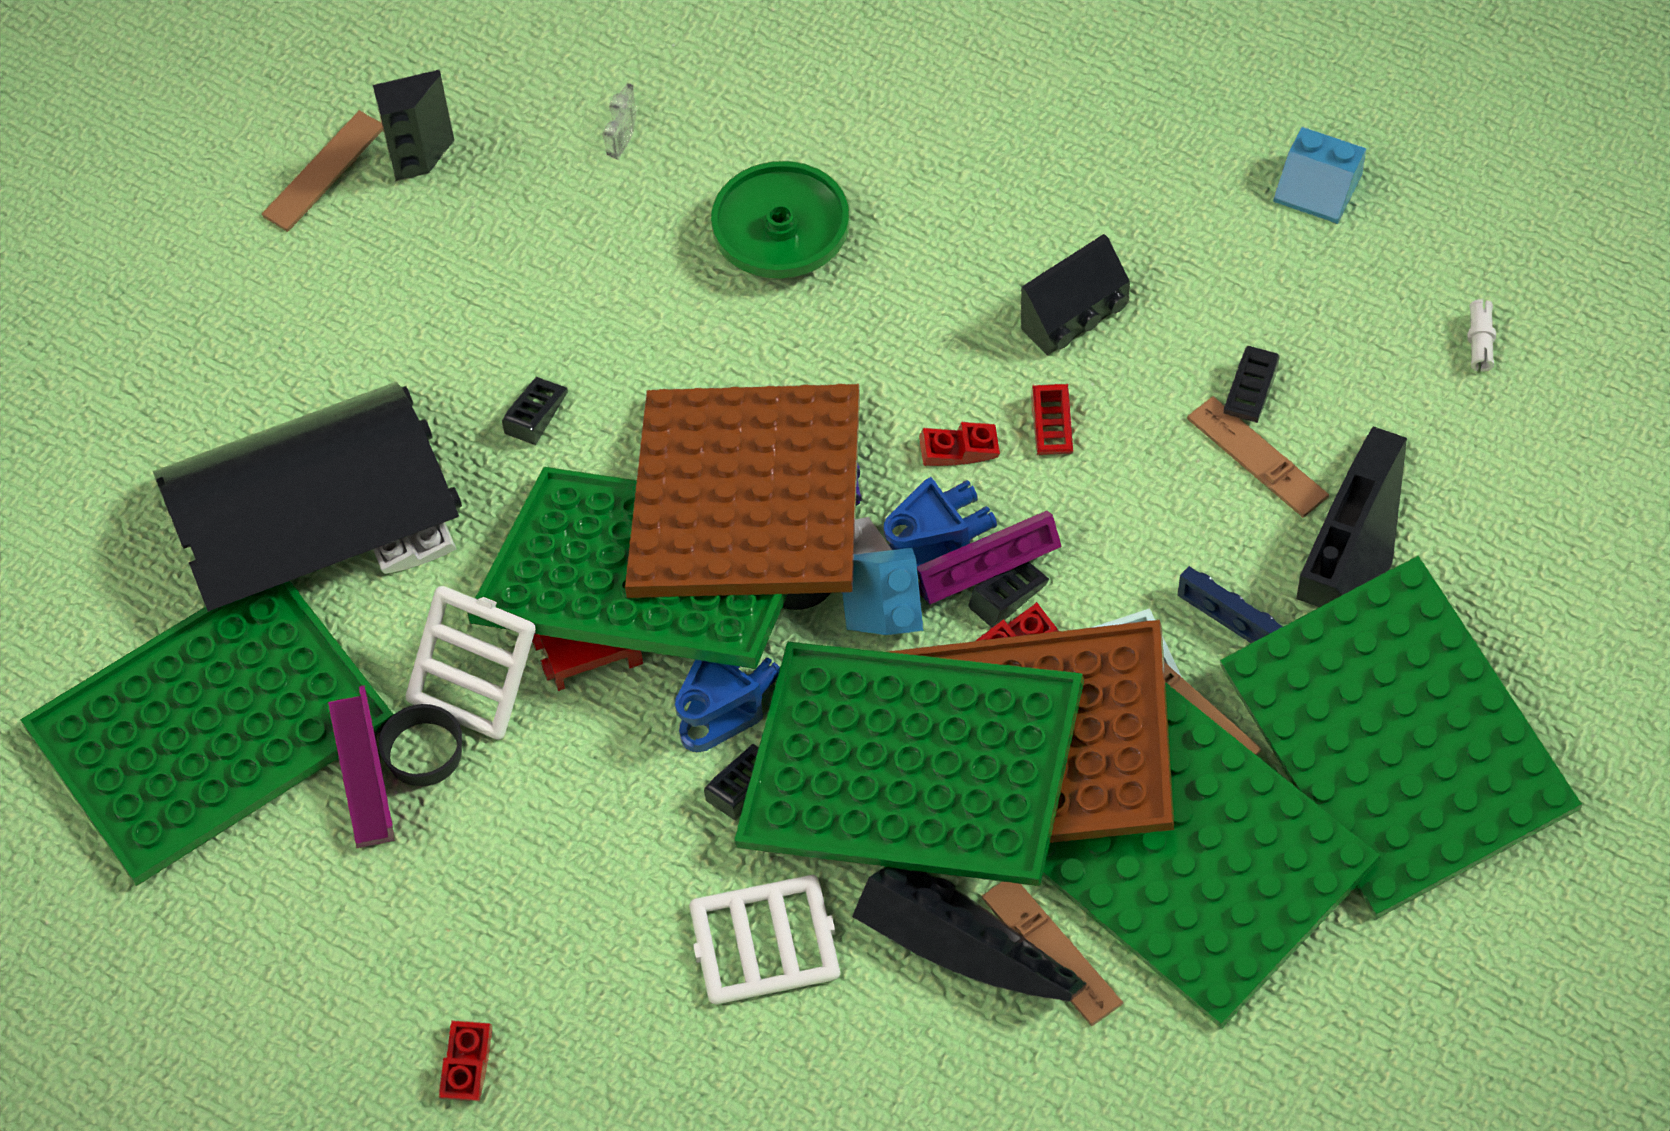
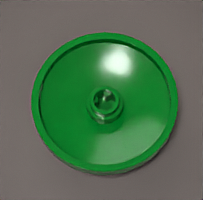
(780, 219)

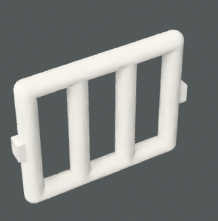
(514, 661)
(753, 984)

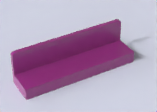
(988, 557)
(361, 770)

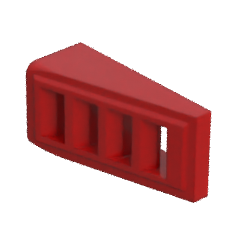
(1052, 393)

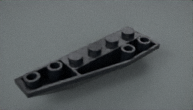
(1361, 524)
(959, 934)

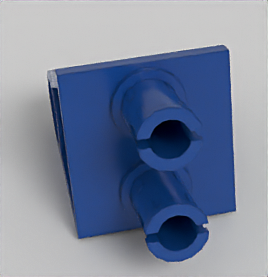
(934, 522)
(722, 701)

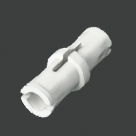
(1481, 335)

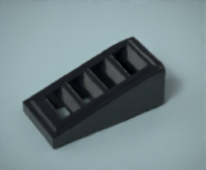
(1255, 363)
(532, 431)
(993, 607)
(715, 790)

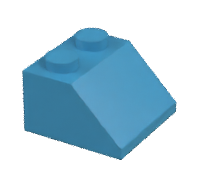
(1320, 175)
(884, 593)

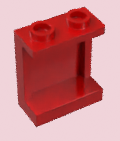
(572, 657)

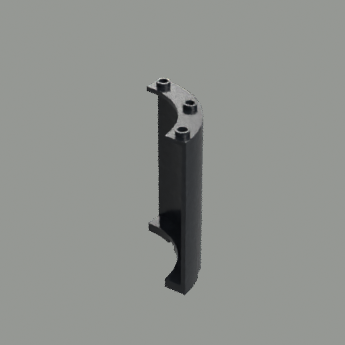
(306, 494)

